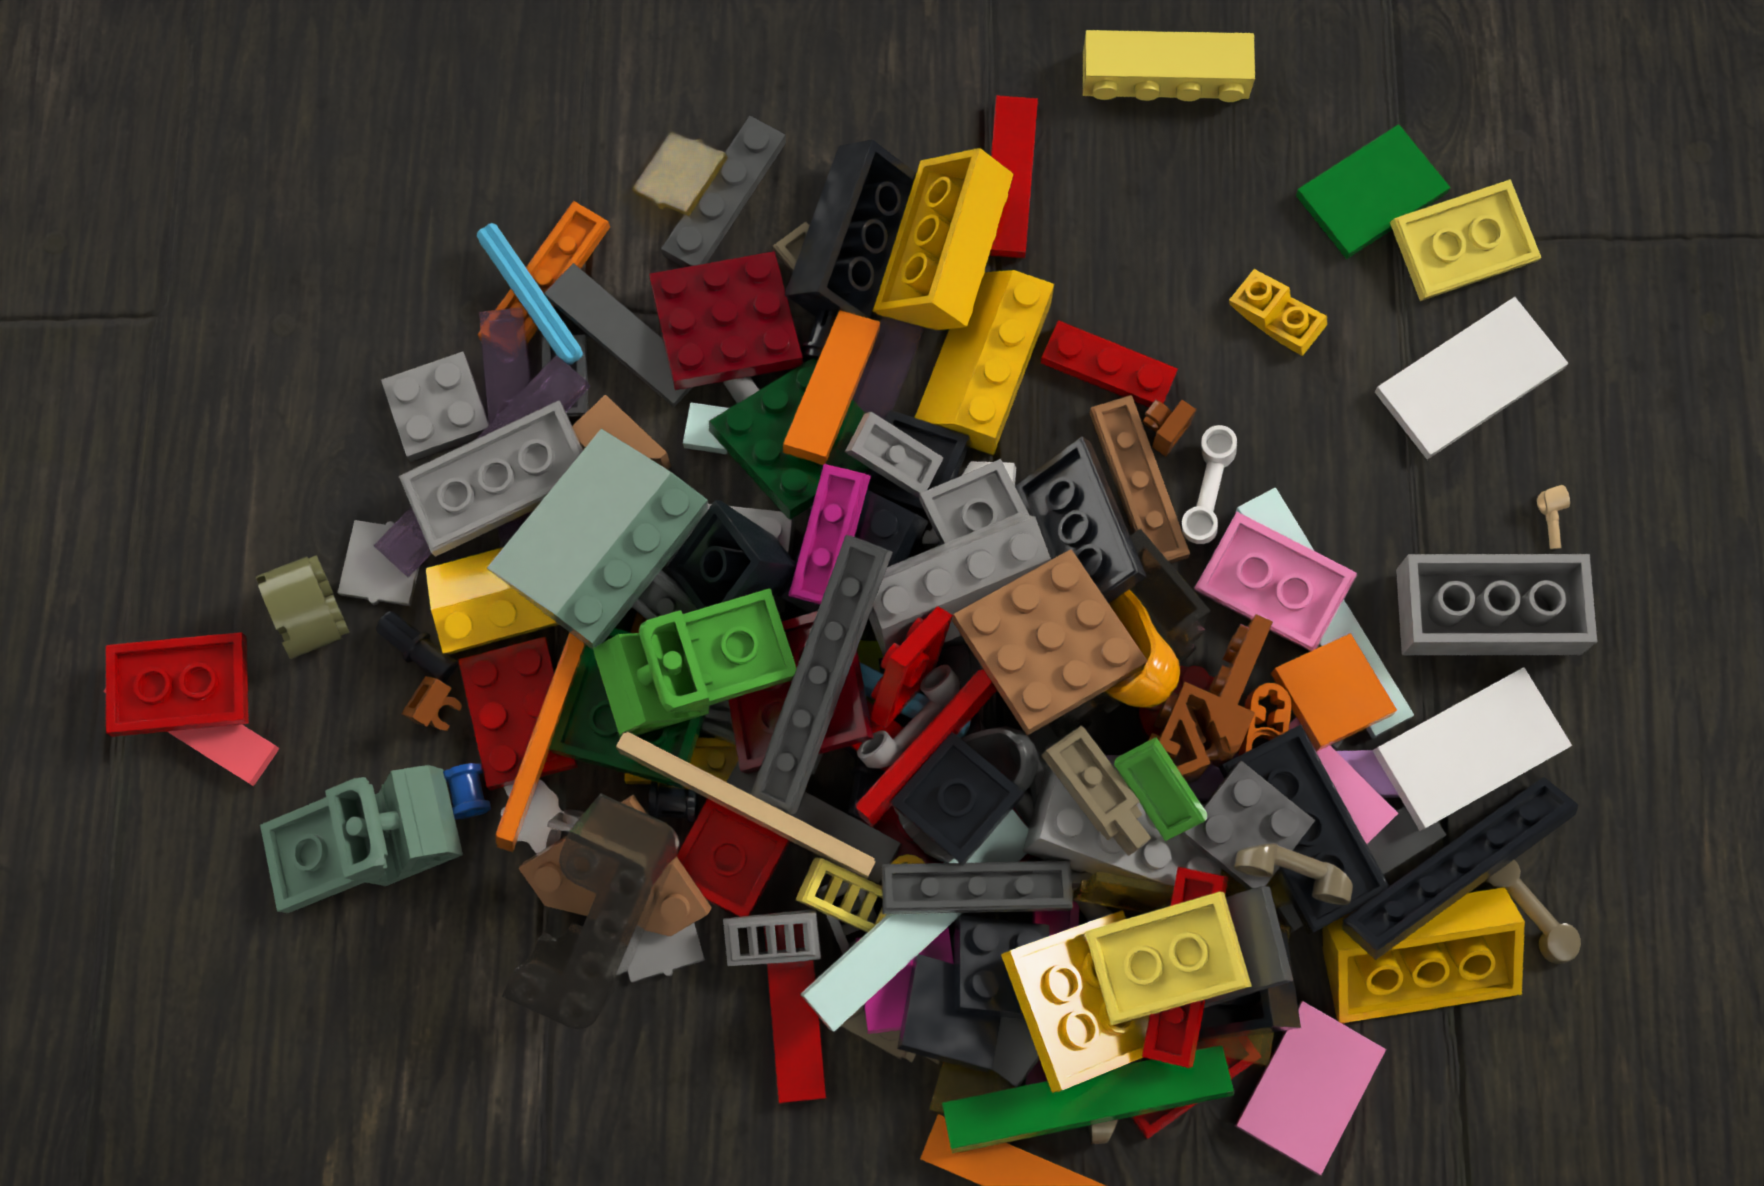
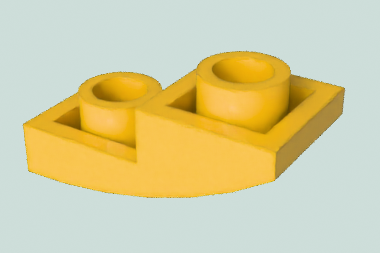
(1276, 313)

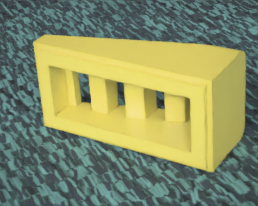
(813, 880)

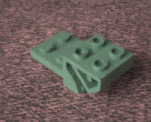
(361, 837)

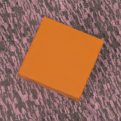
(1334, 692)

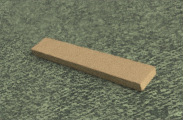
(745, 805)

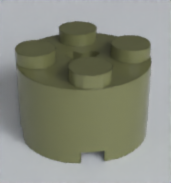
(300, 606)

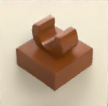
(1168, 424)
(427, 701)

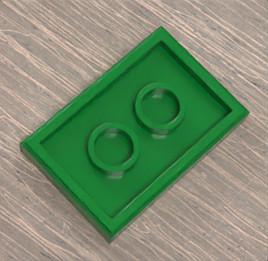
(1370, 189)

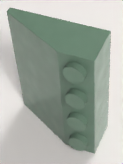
(599, 538)

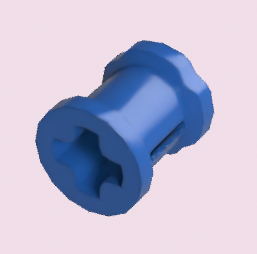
(466, 790)

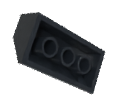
(852, 232)

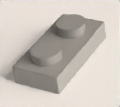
(894, 454)

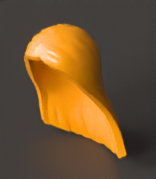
(1162, 670)

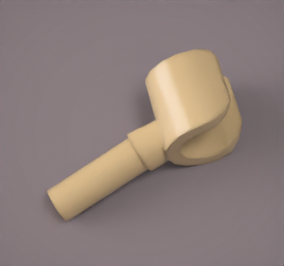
(1549, 503)

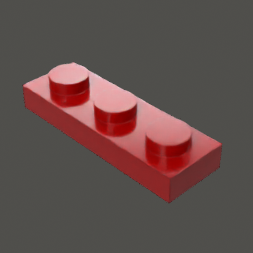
(1108, 365)

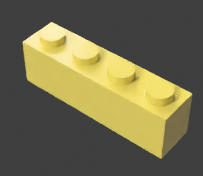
(1168, 65)

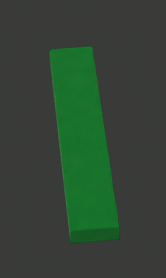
(1107, 1097)

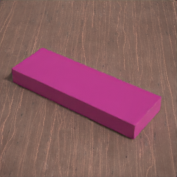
(832, 517)

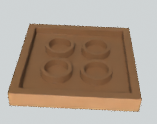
(1049, 641)

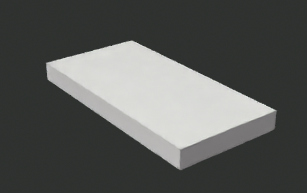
(1471, 377)
(1471, 748)

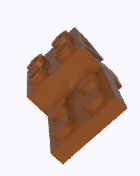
(1210, 724)

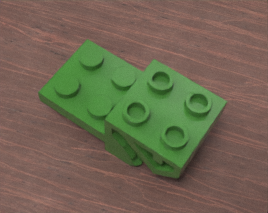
(693, 661)

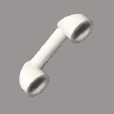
(1218, 451)

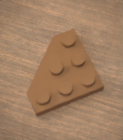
(675, 909)

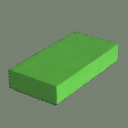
(1160, 789)

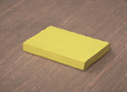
(1465, 240)
(1168, 958)

